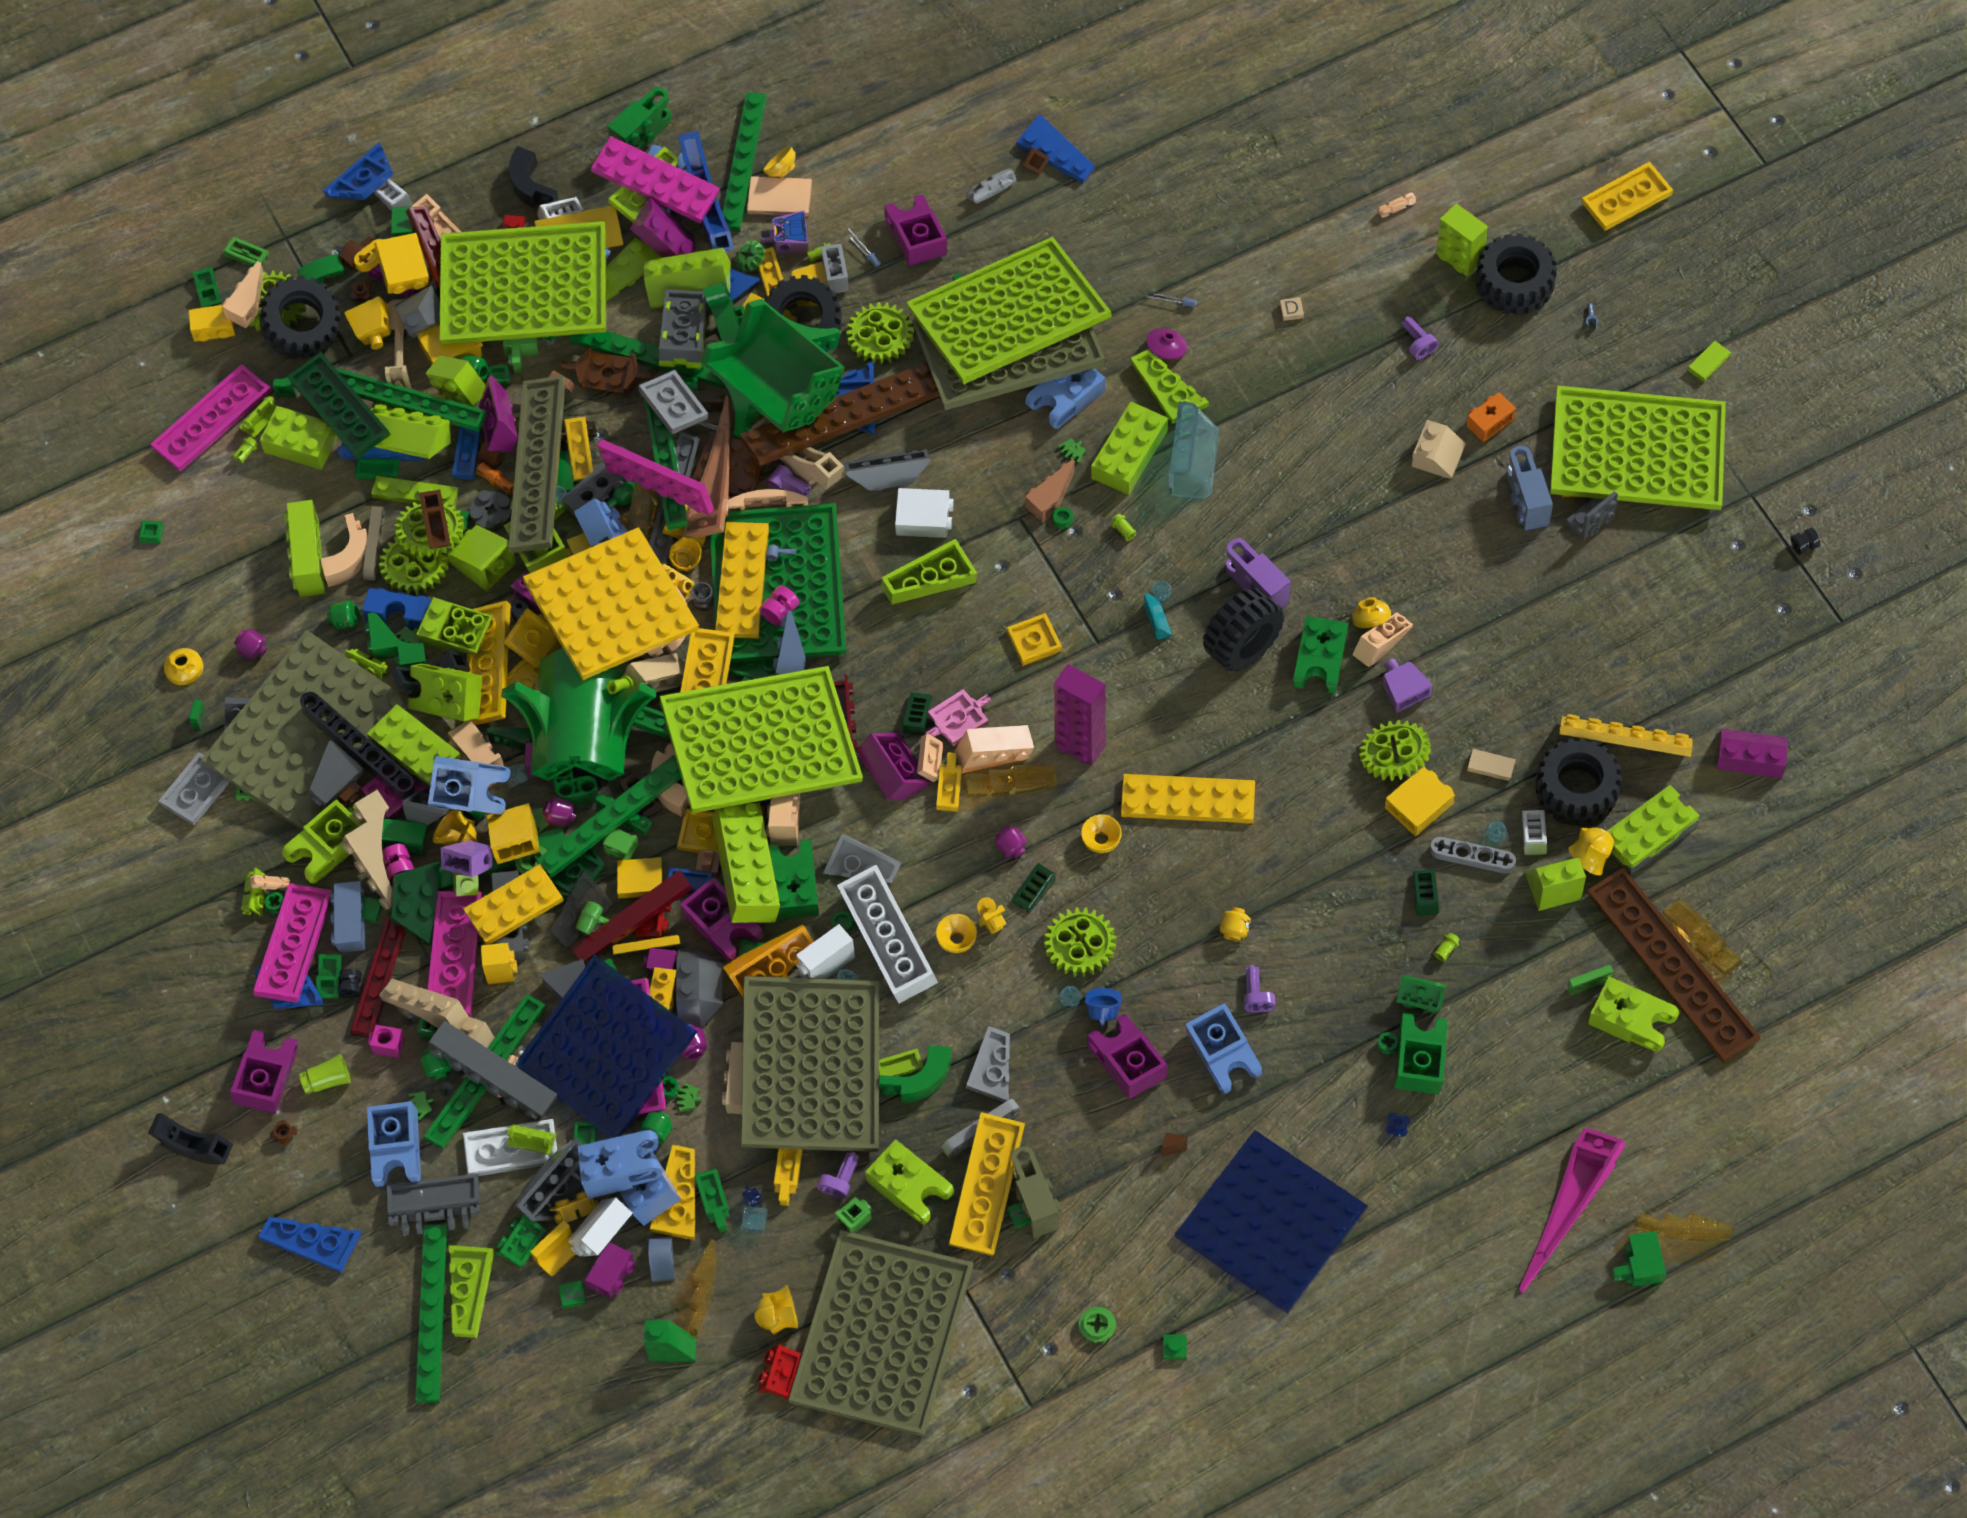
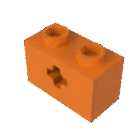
(1491, 417)

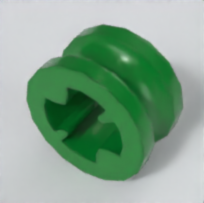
(271, 897)
(1383, 1047)
(672, 1094)

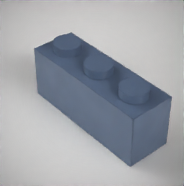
(346, 918)

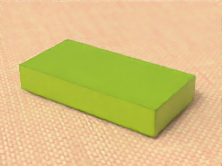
(1709, 361)
(901, 1064)

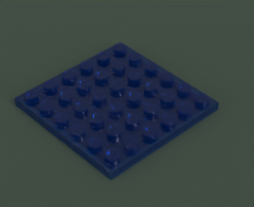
(606, 1047)
(1271, 1221)

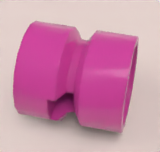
(778, 605)
(396, 860)

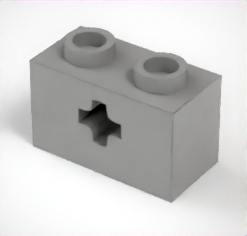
(835, 268)

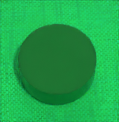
(1062, 518)
(844, 919)

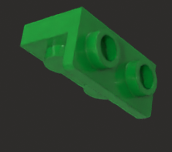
(1421, 994)
(519, 1240)

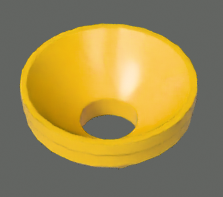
(781, 163)
(1370, 613)
(186, 673)
(1101, 825)
(956, 924)

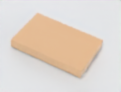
(779, 196)

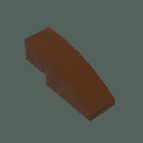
(434, 519)

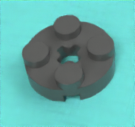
(485, 501)

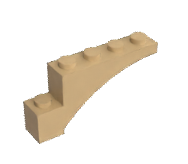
(811, 464)
(366, 845)
(435, 1009)

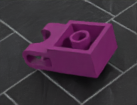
(916, 231)
(710, 916)
(1128, 1058)
(263, 1074)

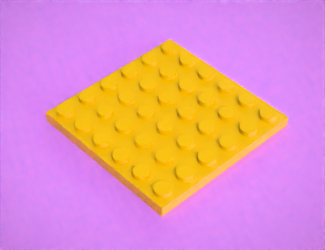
(610, 603)

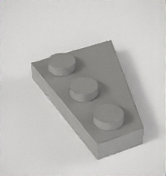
(854, 857)
(991, 1066)

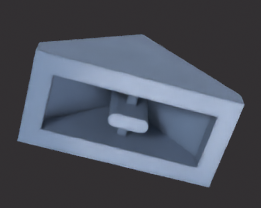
(661, 1259)

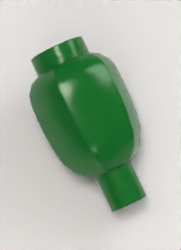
(622, 495)

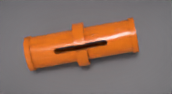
(495, 478)

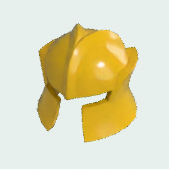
(454, 829)
(1592, 849)
(776, 1311)

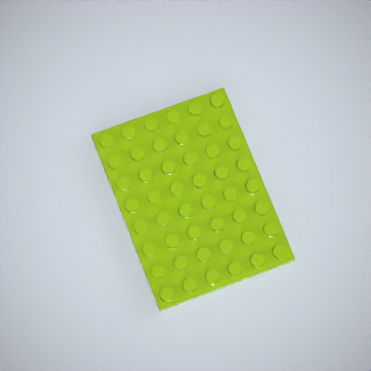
(523, 282)
(1008, 310)
(1638, 447)
(760, 739)

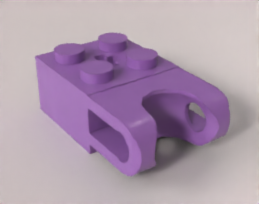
(1257, 572)

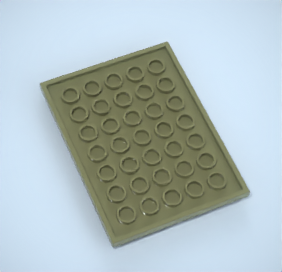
(1058, 360)
(275, 748)
(810, 1064)
(881, 1333)

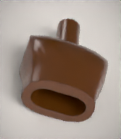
(350, 250)

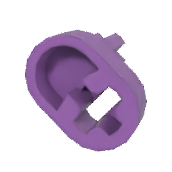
(1424, 343)
(1254, 999)
(838, 1186)

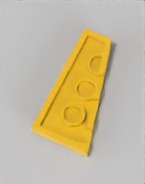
(679, 1218)

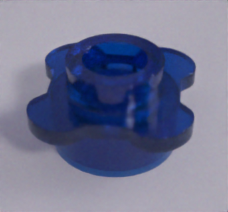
(1395, 1130)
(752, 1196)

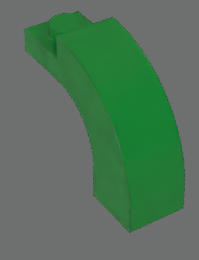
(924, 1082)

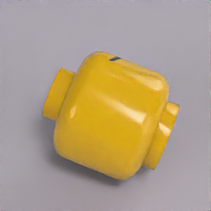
(1235, 924)

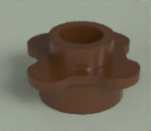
(363, 295)
(283, 1126)

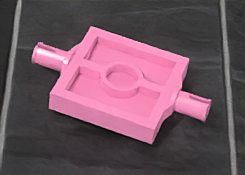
(958, 715)

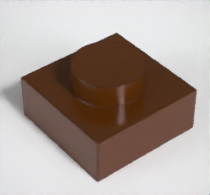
(350, 795)

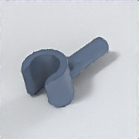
(1591, 318)
(773, 552)

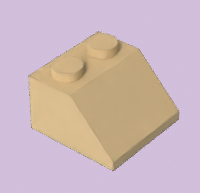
(1438, 450)

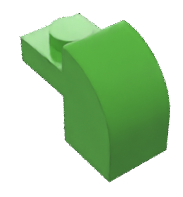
(516, 348)

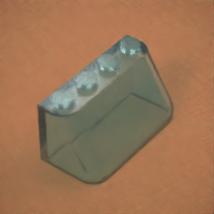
(1193, 453)

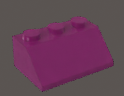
(662, 231)
(500, 423)
(1752, 753)
(892, 765)

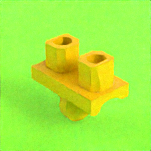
(680, 581)
(990, 915)

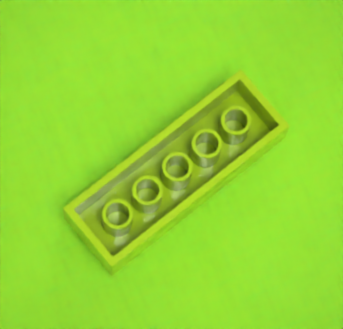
(746, 864)

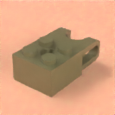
(1035, 1194)

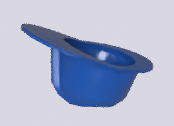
(1103, 1004)

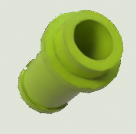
(815, 254)
(245, 449)
(1120, 523)
(620, 685)
(1449, 942)

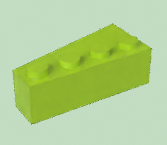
(930, 574)

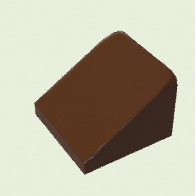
(1034, 160)
(491, 458)
(1174, 1144)

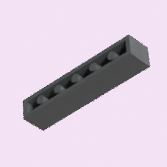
(492, 1071)

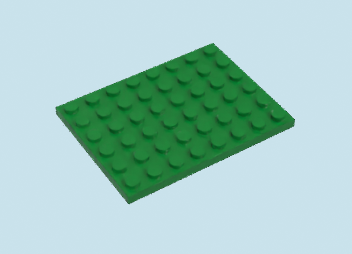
(810, 574)

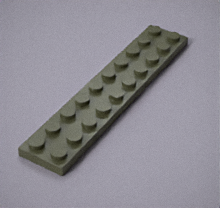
(537, 464)

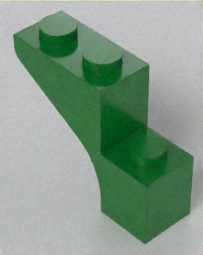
(387, 645)

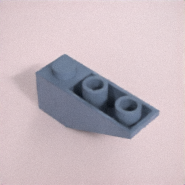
(791, 652)

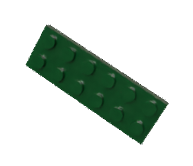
(338, 405)

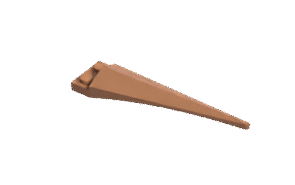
(716, 482)

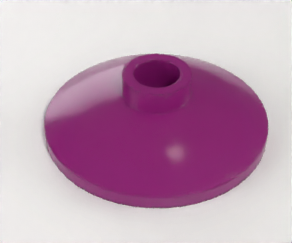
(1166, 343)

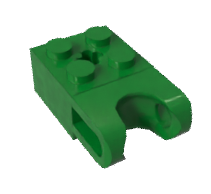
(642, 120)
(1321, 652)
(795, 881)
(1420, 1056)

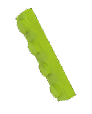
(408, 491)

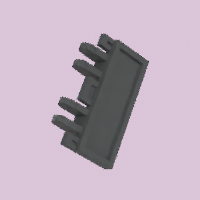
(432, 1199)

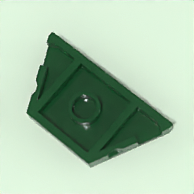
(588, 862)
(415, 900)

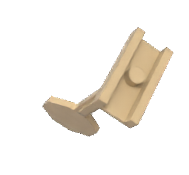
(398, 373)

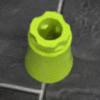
(325, 1075)

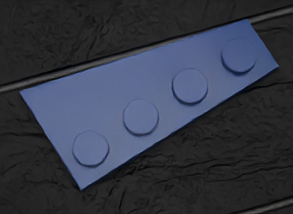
(1062, 153)
(311, 1241)

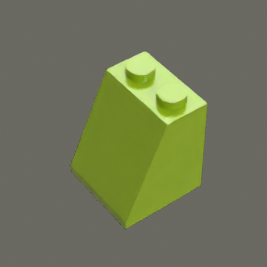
(482, 557)
(1556, 883)

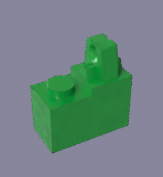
(1644, 1262)

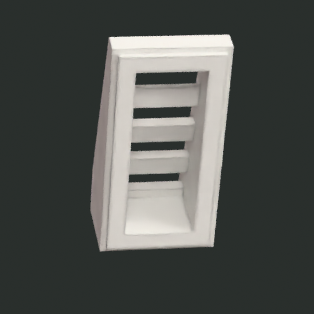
(392, 195)
(547, 210)
(1532, 844)

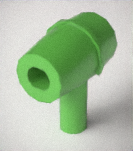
(590, 917)

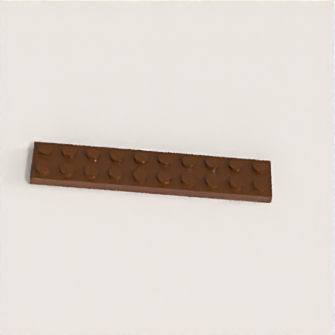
(845, 414)
(1673, 965)

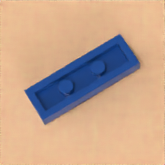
(466, 453)

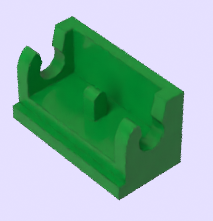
(404, 832)

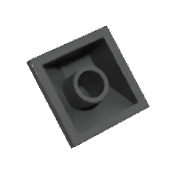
(420, 311)
(418, 810)

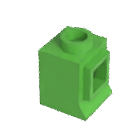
(620, 844)
(854, 1224)

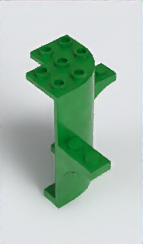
(776, 369)
(577, 718)

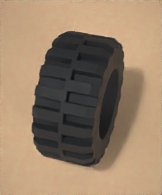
(1516, 252)
(809, 290)
(304, 292)
(1243, 629)
(1584, 757)

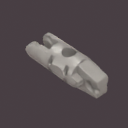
(991, 186)

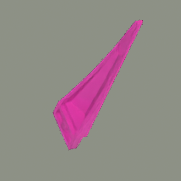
(1587, 1169)

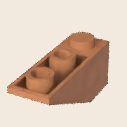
(1050, 493)

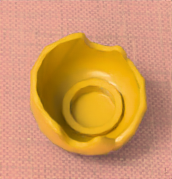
(685, 554)

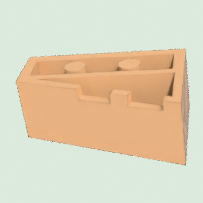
(472, 746)
(993, 747)
(783, 820)

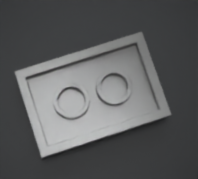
(673, 402)
(193, 791)

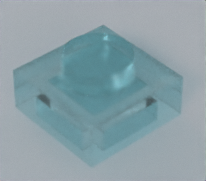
(754, 1219)

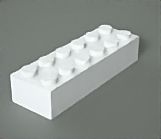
(887, 934)

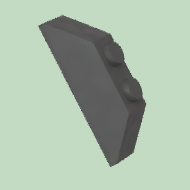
(888, 470)
(698, 986)
(553, 1182)

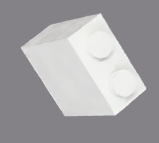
(923, 513)
(826, 955)
(599, 1227)

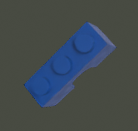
(385, 603)

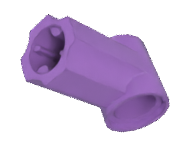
(783, 479)

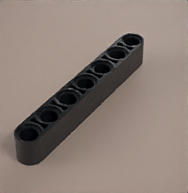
(352, 737)

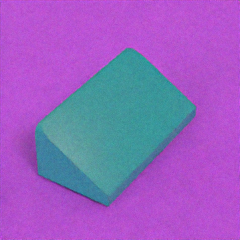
(1156, 617)

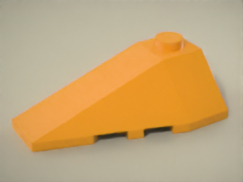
(770, 959)

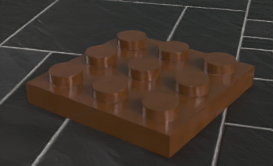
(743, 469)

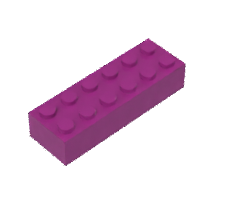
(1079, 715)

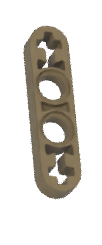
(373, 543)

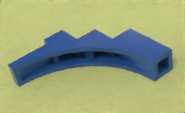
(714, 224)

